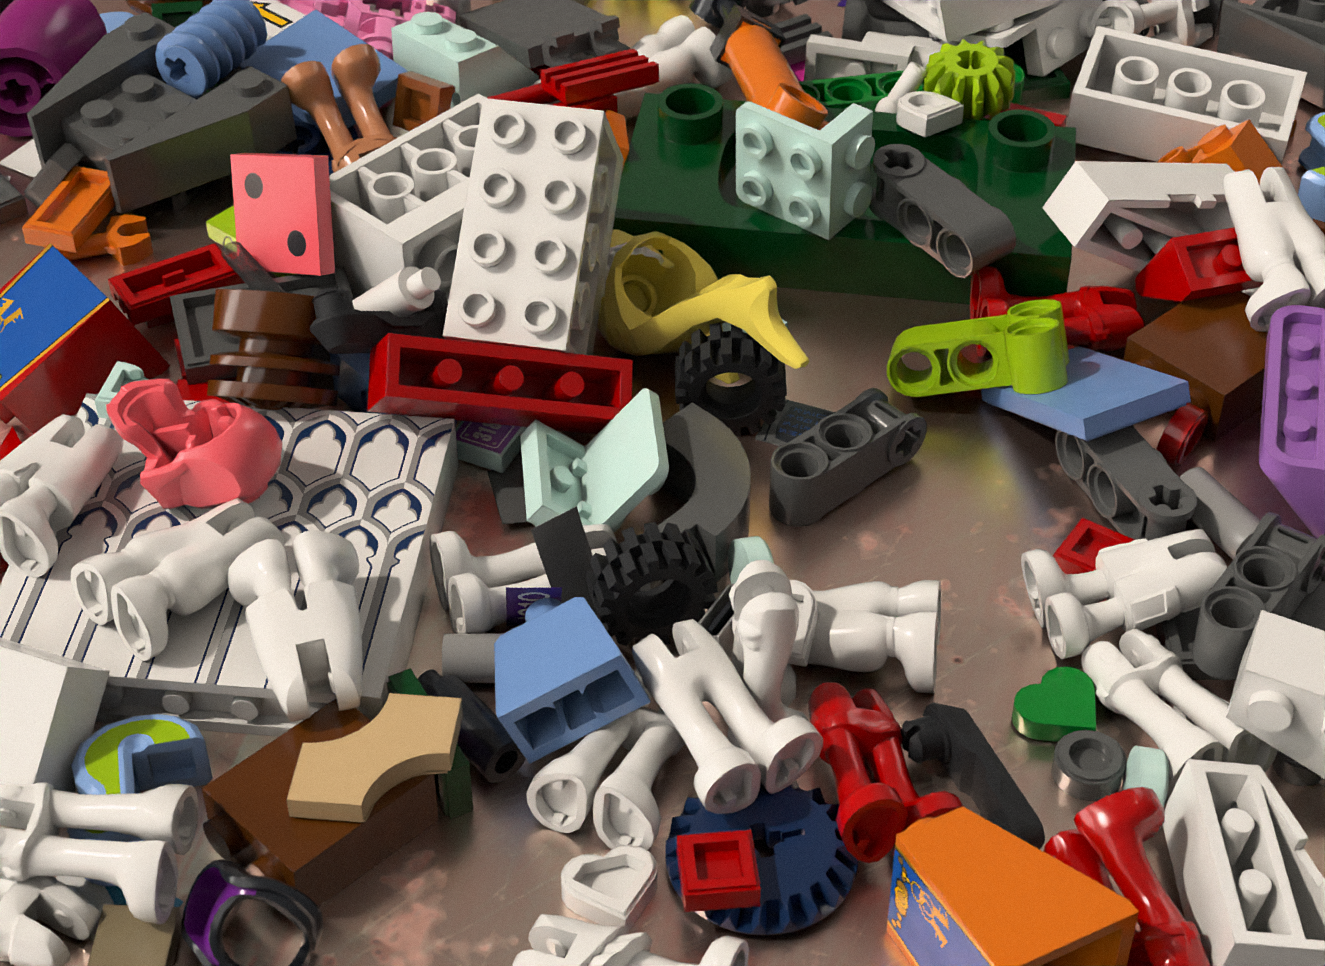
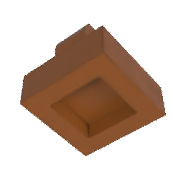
(419, 100)

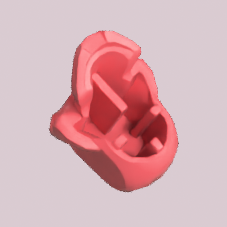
(197, 453)

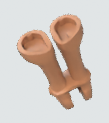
(354, 76)

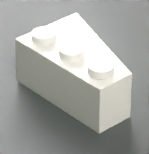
(1137, 207)
(1283, 689)
(1244, 868)

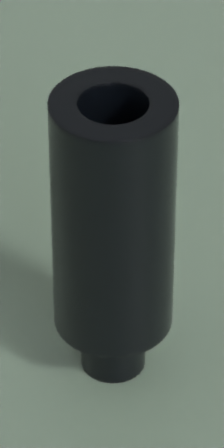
(481, 732)

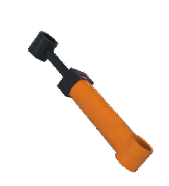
(754, 55)

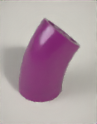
(37, 50)

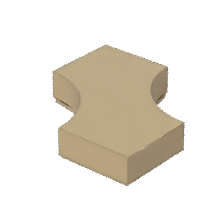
(351, 773)

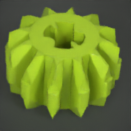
(973, 76)

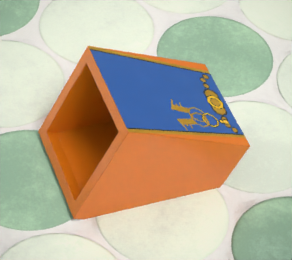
(991, 899)

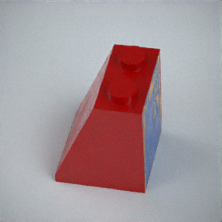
(61, 341)

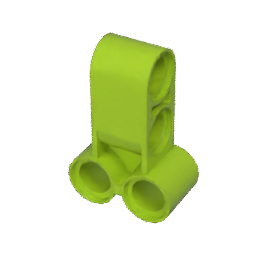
(1024, 345)

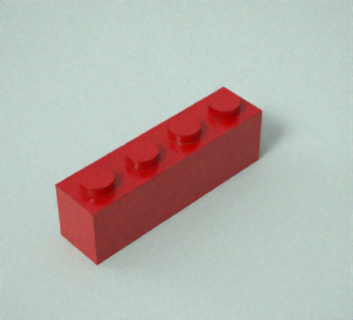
(496, 383)

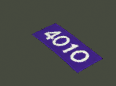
(521, 598)

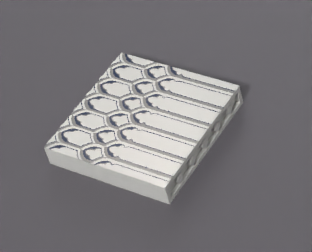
(340, 473)

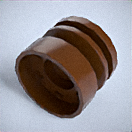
(273, 350)

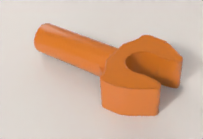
(125, 239)

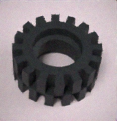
(730, 353)
(640, 562)

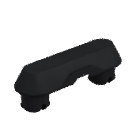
(354, 331)
(974, 768)

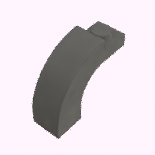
(711, 479)

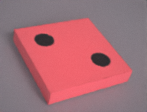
(284, 211)

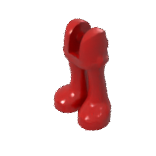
(1092, 316)
(863, 736)
(1111, 843)

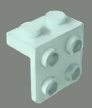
(803, 172)
(604, 476)

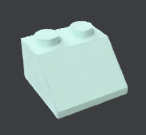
(457, 57)

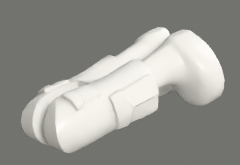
(1138, 579)

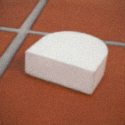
(928, 112)

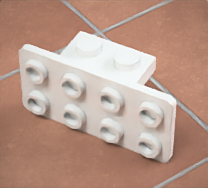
(1048, 35)

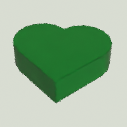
(1056, 706)

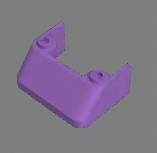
(1295, 411)

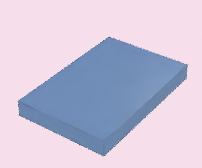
(320, 40)
(1098, 398)

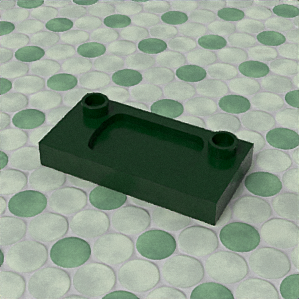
(685, 187)

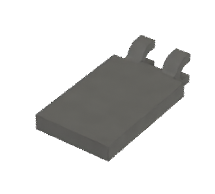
(544, 30)

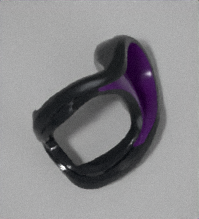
(218, 897)

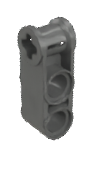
(938, 211)
(841, 457)
(1128, 483)
(1268, 575)

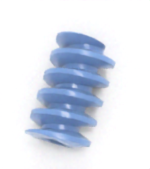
(210, 45)

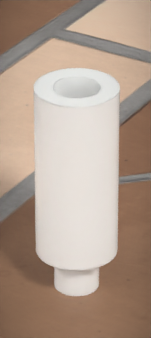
(401, 293)

